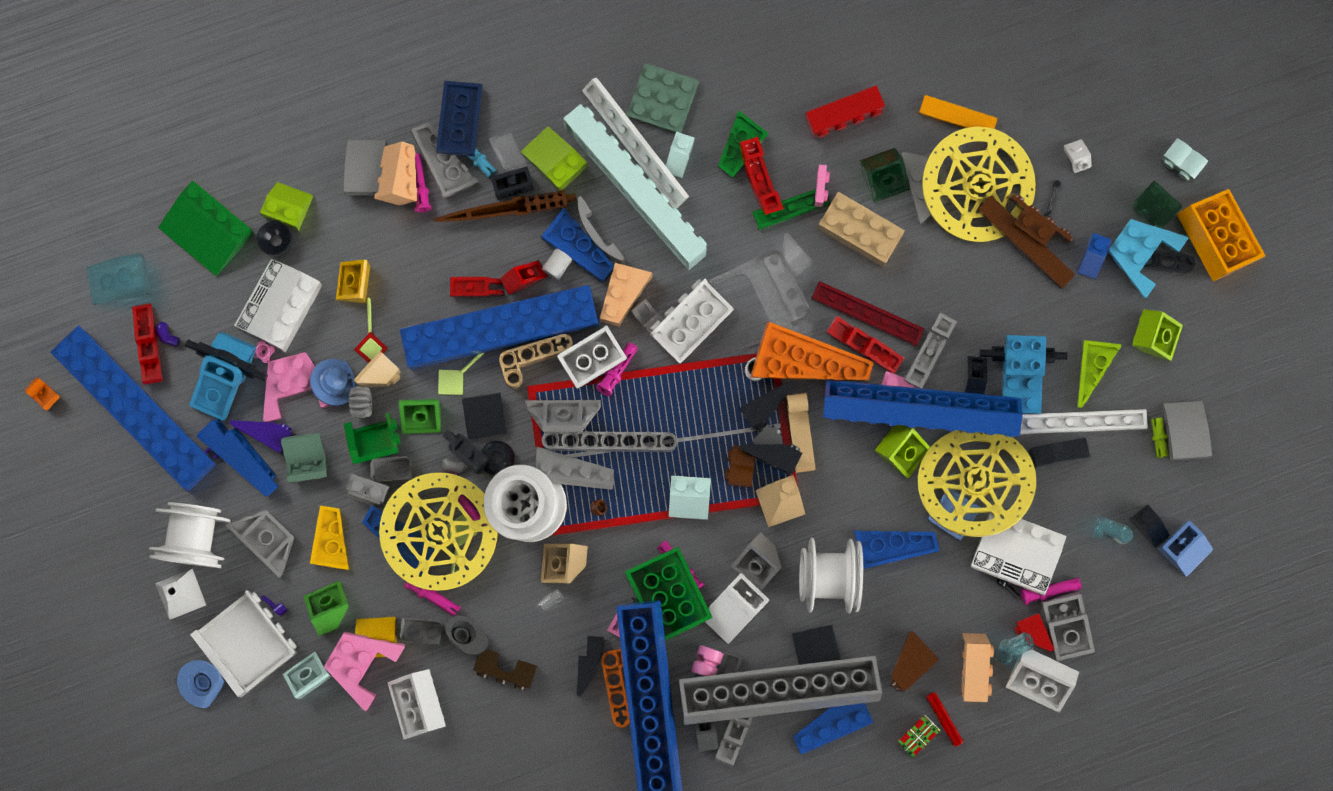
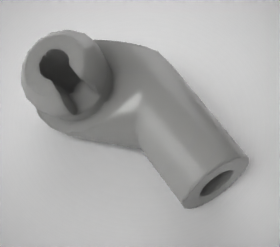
(453, 467)

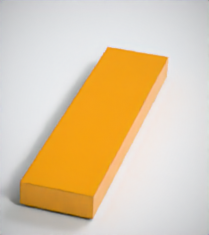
(955, 114)

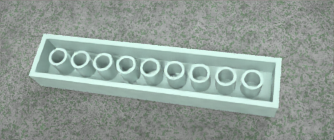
(635, 187)

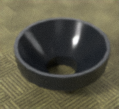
(272, 229)
(507, 460)

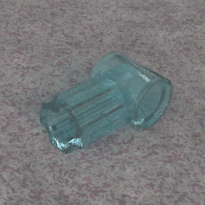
(1013, 647)

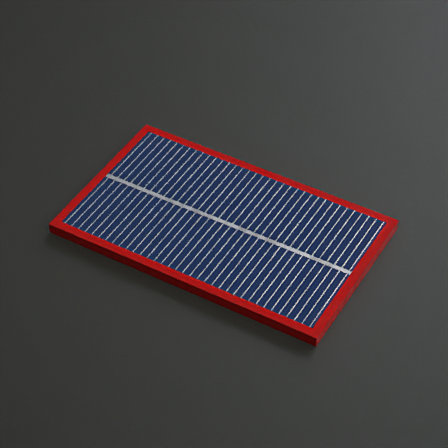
(694, 403)

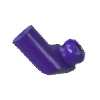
(163, 334)

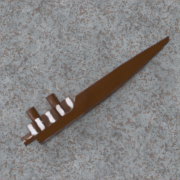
(519, 206)

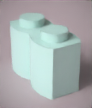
(1184, 160)

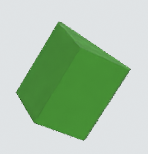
(420, 416)

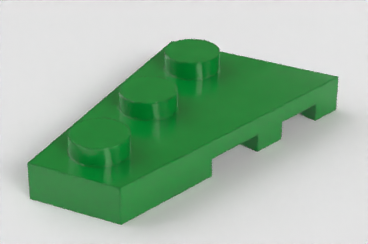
(742, 130)

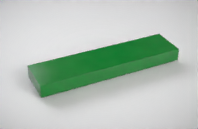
(792, 208)

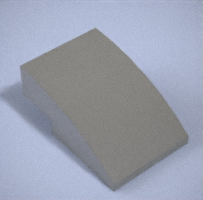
(363, 166)
(1187, 430)
(1067, 625)

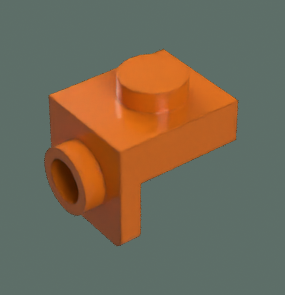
(42, 393)

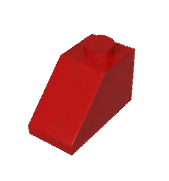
(523, 277)
(1036, 628)

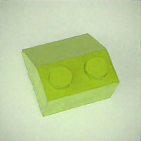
(286, 205)
(1157, 334)
(903, 449)

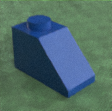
(1094, 255)

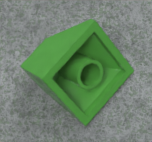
(326, 607)

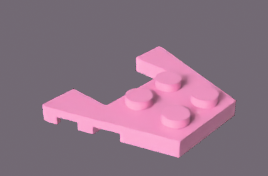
(286, 378)
(351, 660)

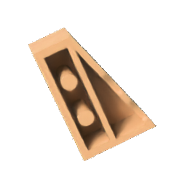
(398, 174)
(623, 291)
(976, 667)

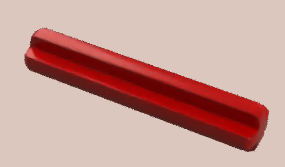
(944, 719)

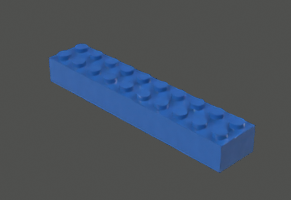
(499, 327)
(133, 408)
(922, 408)
(649, 696)

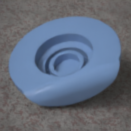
(332, 381)
(199, 683)

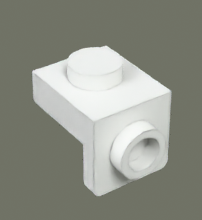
(1078, 155)

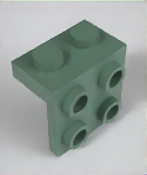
(304, 457)

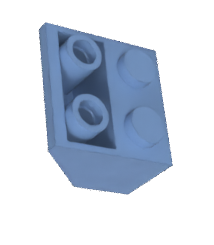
(1186, 548)

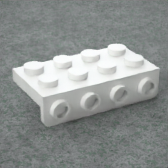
(691, 320)

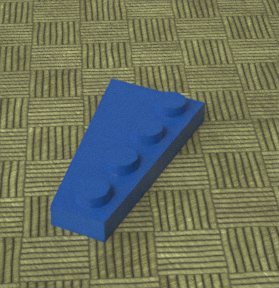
(568, 237)
(372, 522)
(894, 546)
(832, 725)

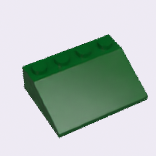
(205, 228)
(671, 582)

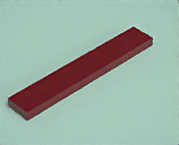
(867, 313)

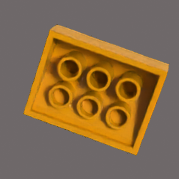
(1220, 234)

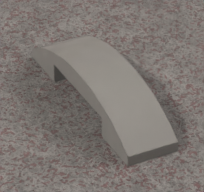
(611, 251)
(930, 350)

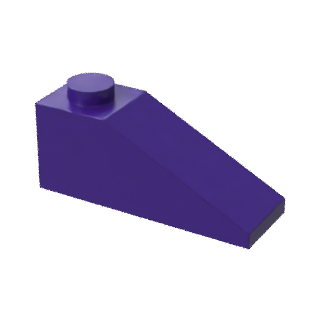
(265, 432)

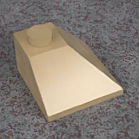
(378, 373)
(780, 501)
(562, 562)

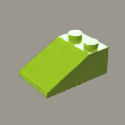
(554, 158)

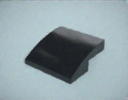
(484, 415)
(816, 645)

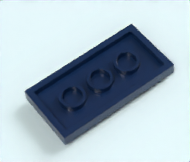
(459, 118)

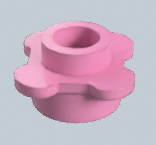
(269, 350)

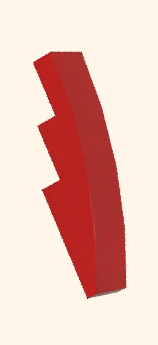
(147, 344)
(864, 345)

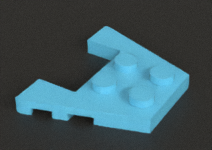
(1136, 246)

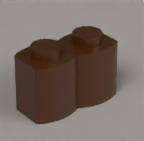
(740, 469)

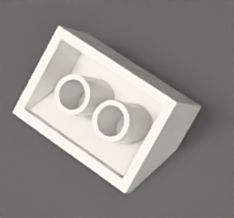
(591, 357)
(1042, 680)
(416, 704)

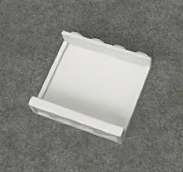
(245, 643)

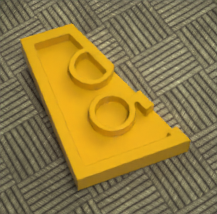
(328, 542)

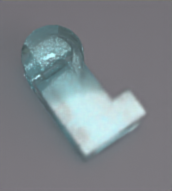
(1119, 532)

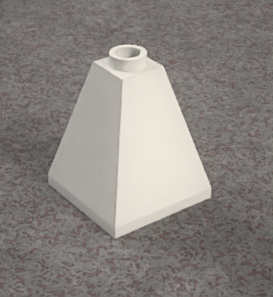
(180, 594)

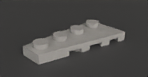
(446, 169)
(573, 471)

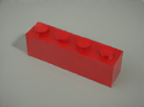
(844, 112)

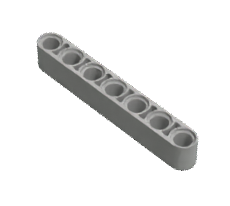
(619, 445)

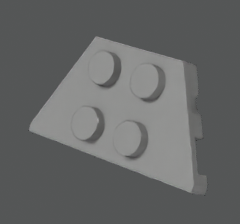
(914, 168)
(562, 414)
(265, 538)

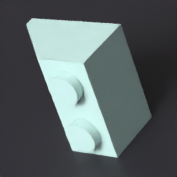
(689, 497)

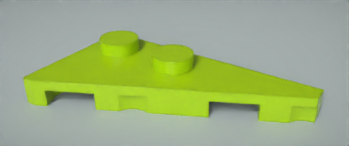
(1094, 362)

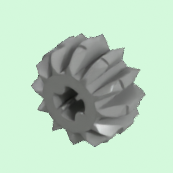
(360, 402)

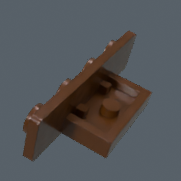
(1036, 225)

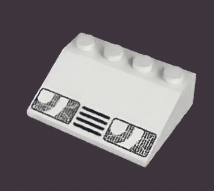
(278, 305)
(1020, 555)

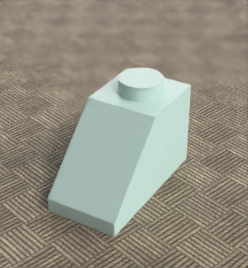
(679, 154)

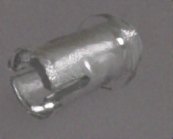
(550, 600)

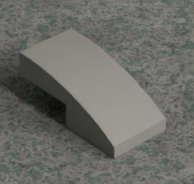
(646, 314)

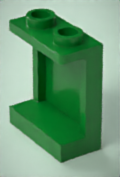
(372, 440)

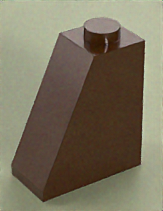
(911, 663)

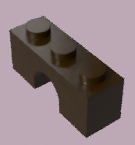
(521, 676)

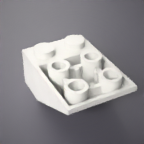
(735, 608)

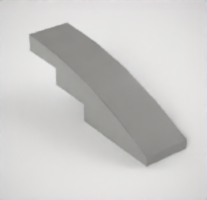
(732, 740)

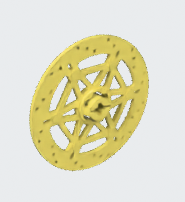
(985, 176)
(979, 489)
(390, 545)

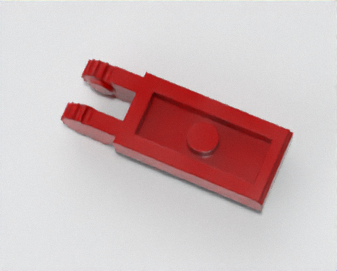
(474, 287)

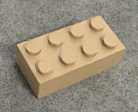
(860, 229)

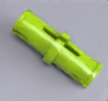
(1159, 438)

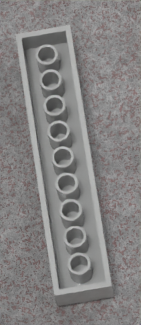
(779, 690)

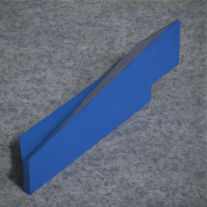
(239, 455)

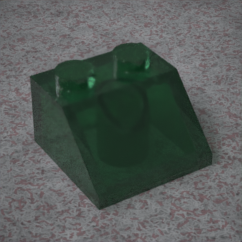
(884, 174)
(1156, 205)

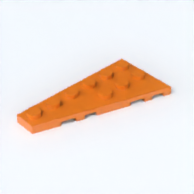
(797, 356)

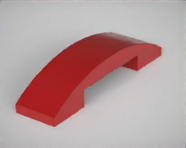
(759, 177)

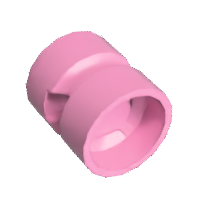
(707, 661)

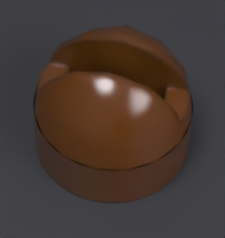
(598, 503)

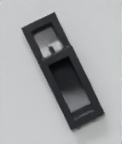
(588, 664)

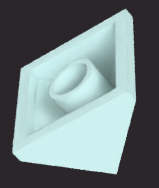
(306, 675)

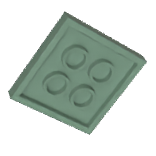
(662, 98)

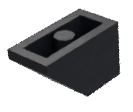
(975, 375)
(1150, 525)

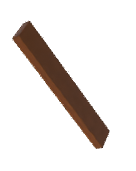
(1039, 255)

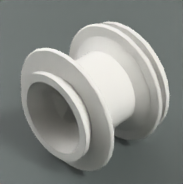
(544, 514)
(189, 535)
(832, 575)

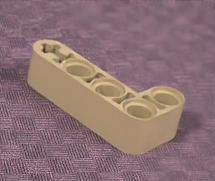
(516, 353)
(800, 430)

